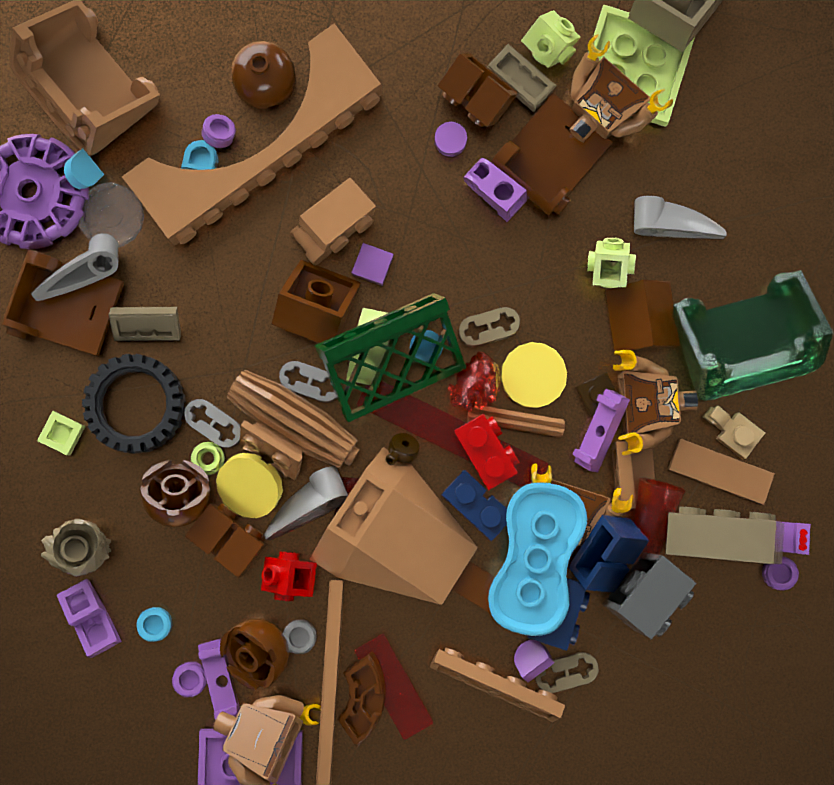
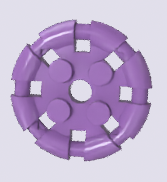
(49, 195)

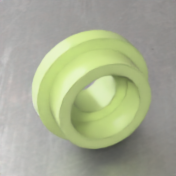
(203, 448)

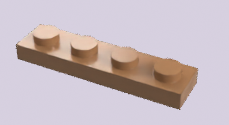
(510, 689)

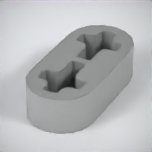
(304, 389)
(209, 430)

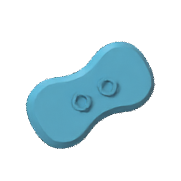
(532, 586)

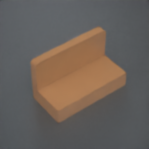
(629, 469)

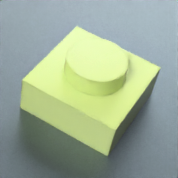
(61, 433)

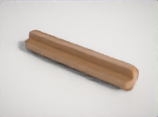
(521, 421)

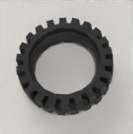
(94, 403)

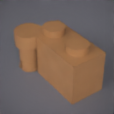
(332, 220)

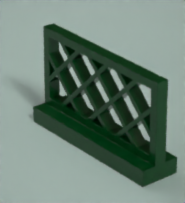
(380, 330)

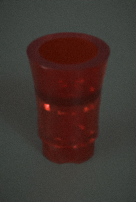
(652, 510)

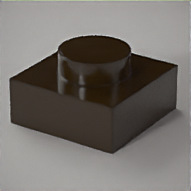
(591, 389)

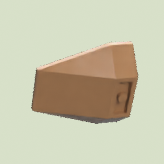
(395, 535)

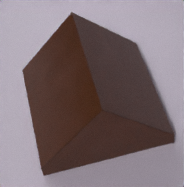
(642, 316)

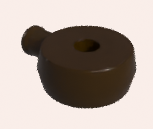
(402, 448)

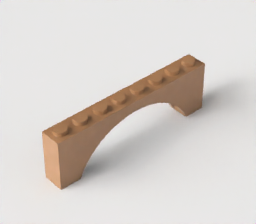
(189, 198)

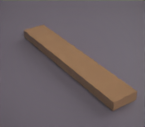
(330, 682)

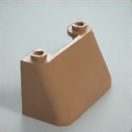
(77, 77)

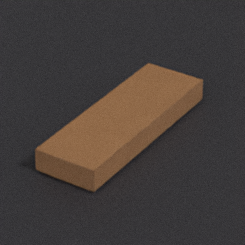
(721, 471)

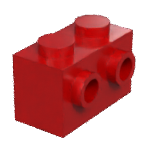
(486, 452)

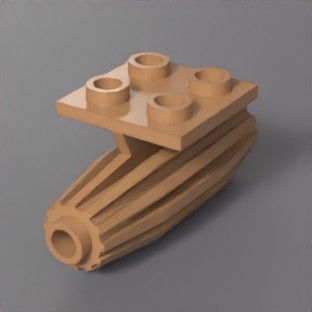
(287, 427)

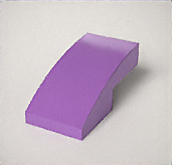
(89, 617)

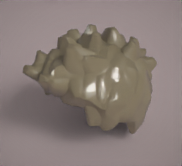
(76, 547)

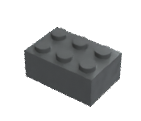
(650, 595)

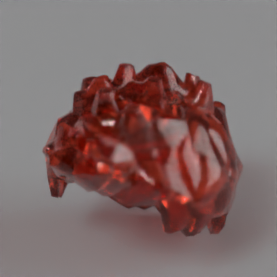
(476, 383)

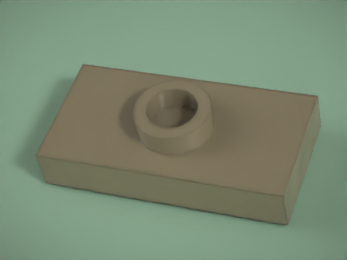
(523, 77)
(145, 323)

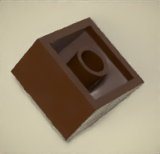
(315, 302)

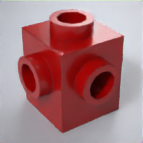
(288, 576)

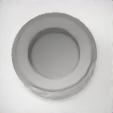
(300, 636)

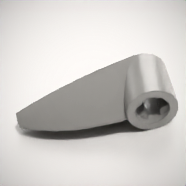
(667, 219)
(83, 270)
(310, 502)

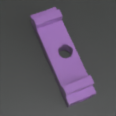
(606, 417)
(223, 697)

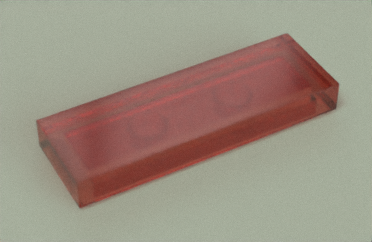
(401, 696)

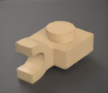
(736, 432)

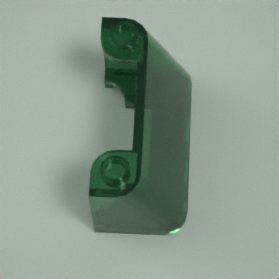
(753, 338)

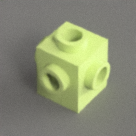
(551, 39)
(609, 273)

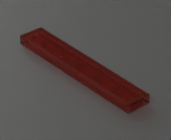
(439, 429)

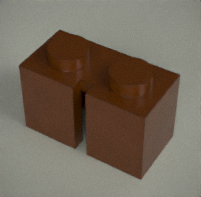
(477, 89)
(226, 538)

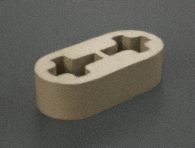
(487, 319)
(569, 680)

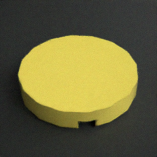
(533, 375)
(249, 485)

